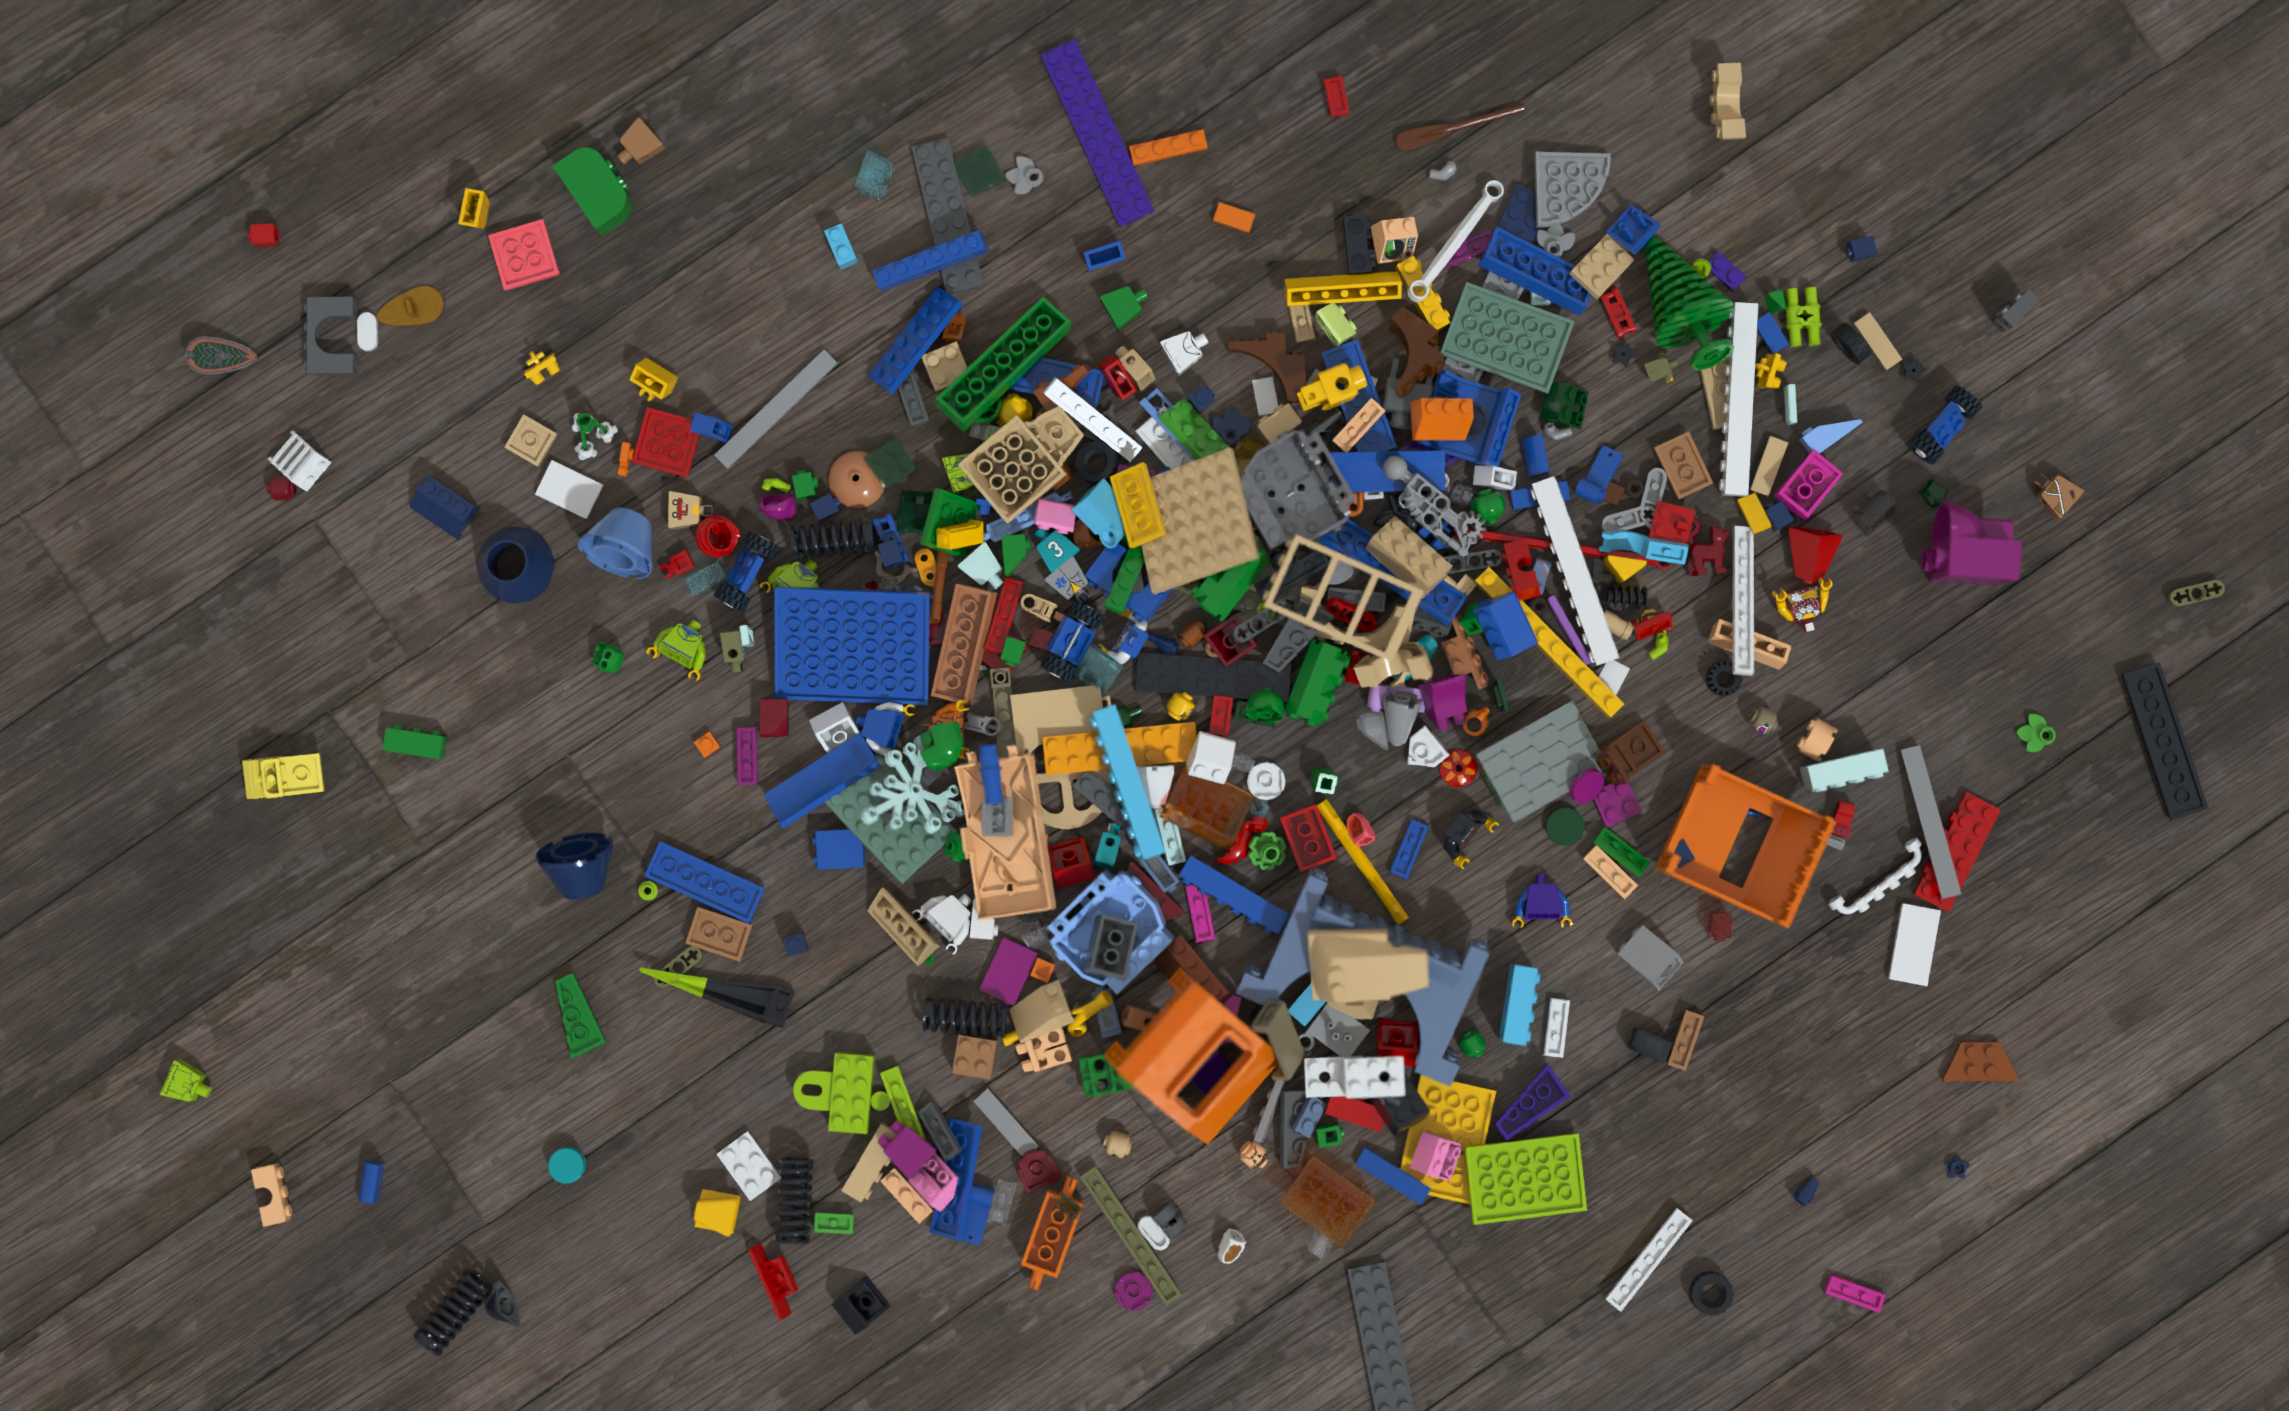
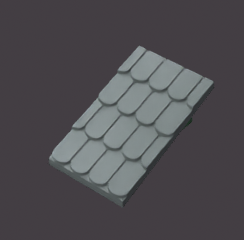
(1539, 761)

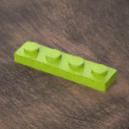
(901, 1099)

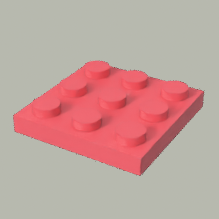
(524, 255)

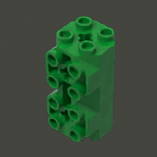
(1225, 588)
(1316, 683)

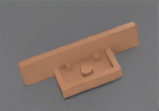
(1462, 655)

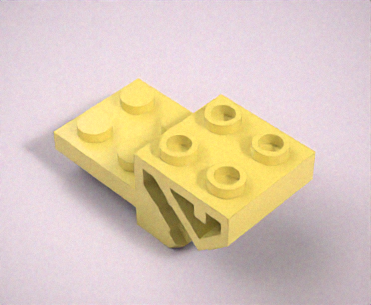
(283, 776)

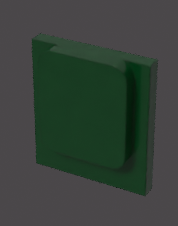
(1499, 695)

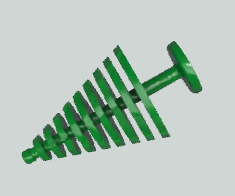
(1685, 306)

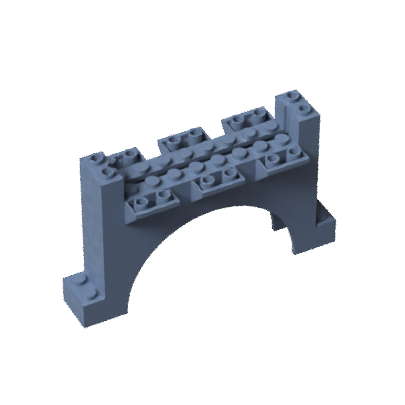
(1436, 1005)

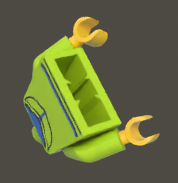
(793, 576)
(682, 645)

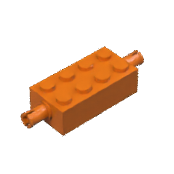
(1051, 1235)

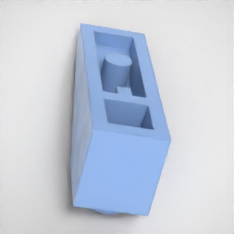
(1826, 435)

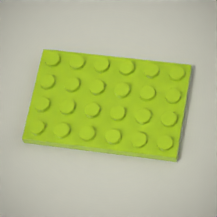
(1525, 1178)

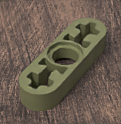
(2181, 591)
(686, 953)

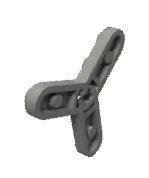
(1634, 518)

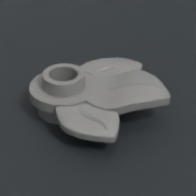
(1021, 175)
(1555, 238)

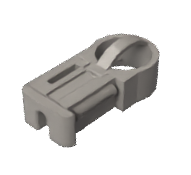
(981, 724)

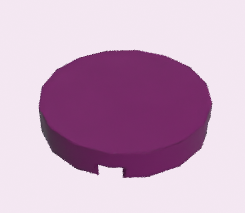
(1586, 786)
(1133, 1290)

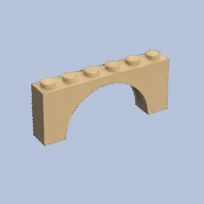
(1378, 638)

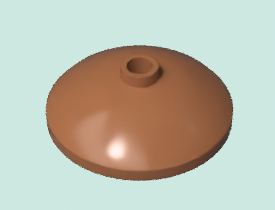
(850, 493)

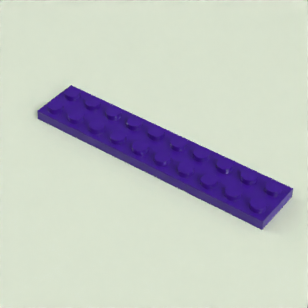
(1097, 133)

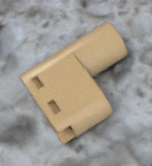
(1465, 584)

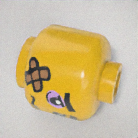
(1180, 706)

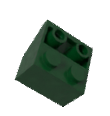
(1564, 405)

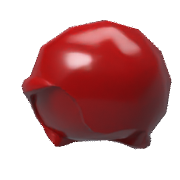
(716, 536)

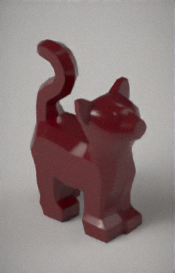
(1708, 552)

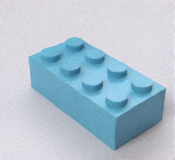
(1518, 1004)

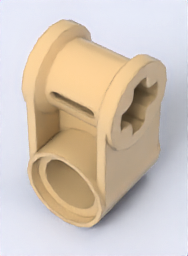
(1039, 607)

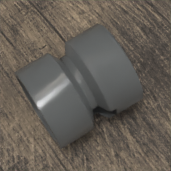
(1164, 1215)

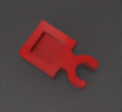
(680, 564)
(1350, 675)

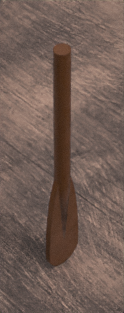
(1424, 135)

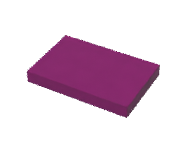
(1008, 971)

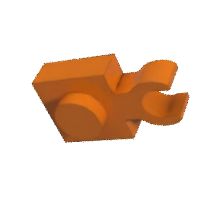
(626, 456)

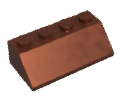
(1182, 955)

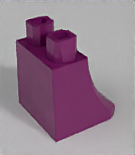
(1445, 699)
(907, 1149)

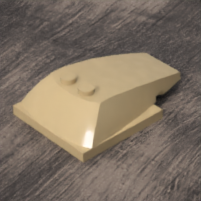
(1022, 461)
(1363, 966)

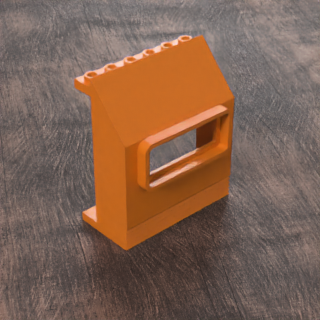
(1710, 826)
(1179, 1044)

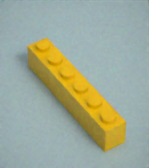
(1342, 288)

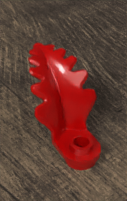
(1245, 835)

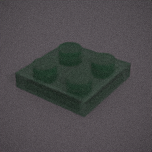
(979, 171)
(890, 463)

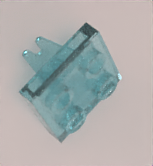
(1098, 669)

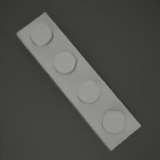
(1267, 1113)

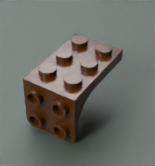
(1628, 754)

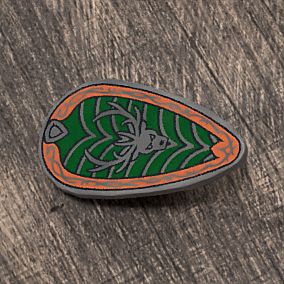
(217, 355)

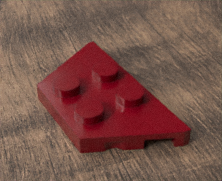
(1167, 905)

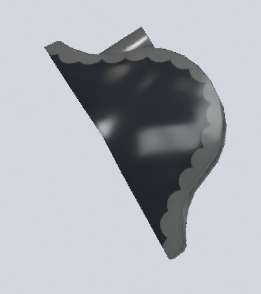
(502, 1306)

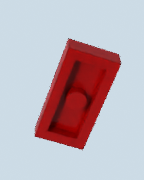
(1649, 627)

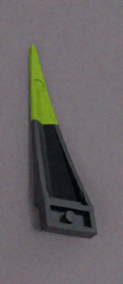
(757, 1001)

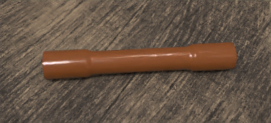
(936, 607)

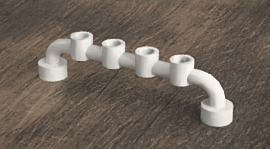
(1890, 881)

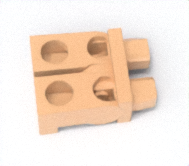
(1040, 1055)

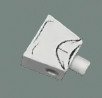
(1183, 350)

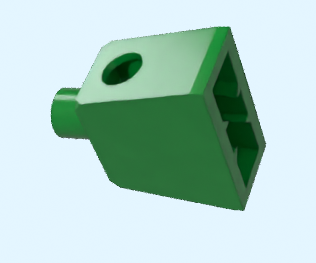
(1123, 305)

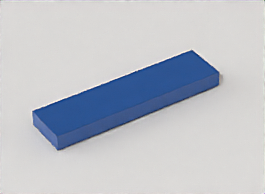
(1393, 1176)

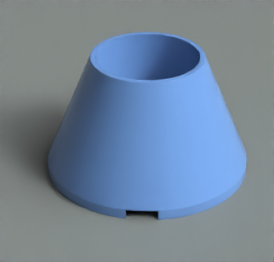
(620, 543)

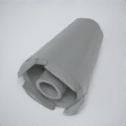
(1400, 715)

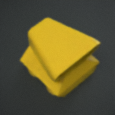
(717, 1211)

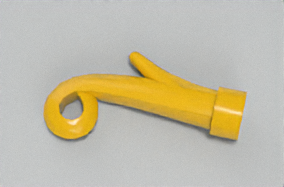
(1083, 1013)

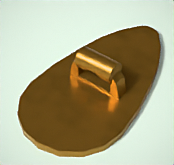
(413, 308)

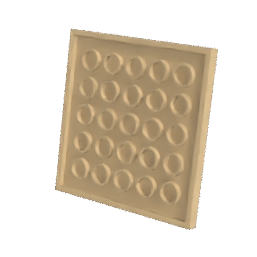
(1202, 521)

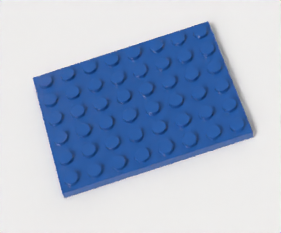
(852, 645)

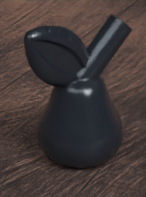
(1402, 514)

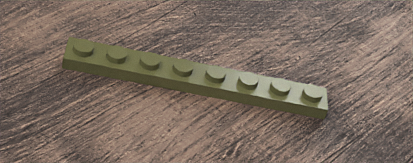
(1130, 1235)

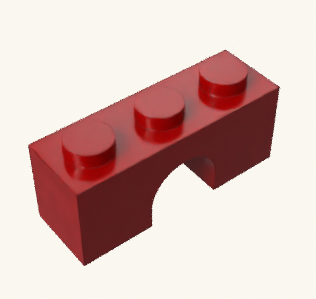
(1517, 556)

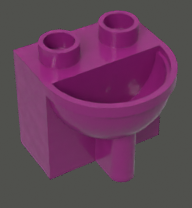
(1971, 548)

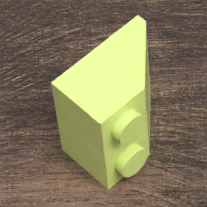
(1335, 325)

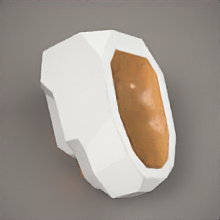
(1231, 1246)

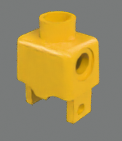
(1325, 392)

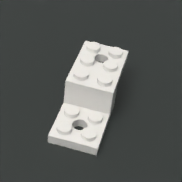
(1354, 1076)

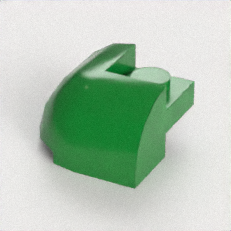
(942, 745)

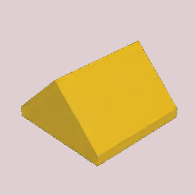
(1622, 567)

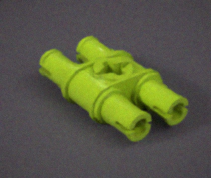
(1809, 310)

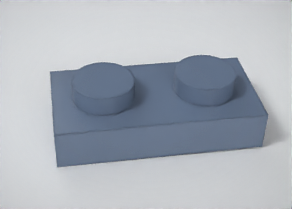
(1309, 1116)

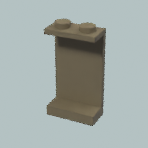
(1277, 1023)

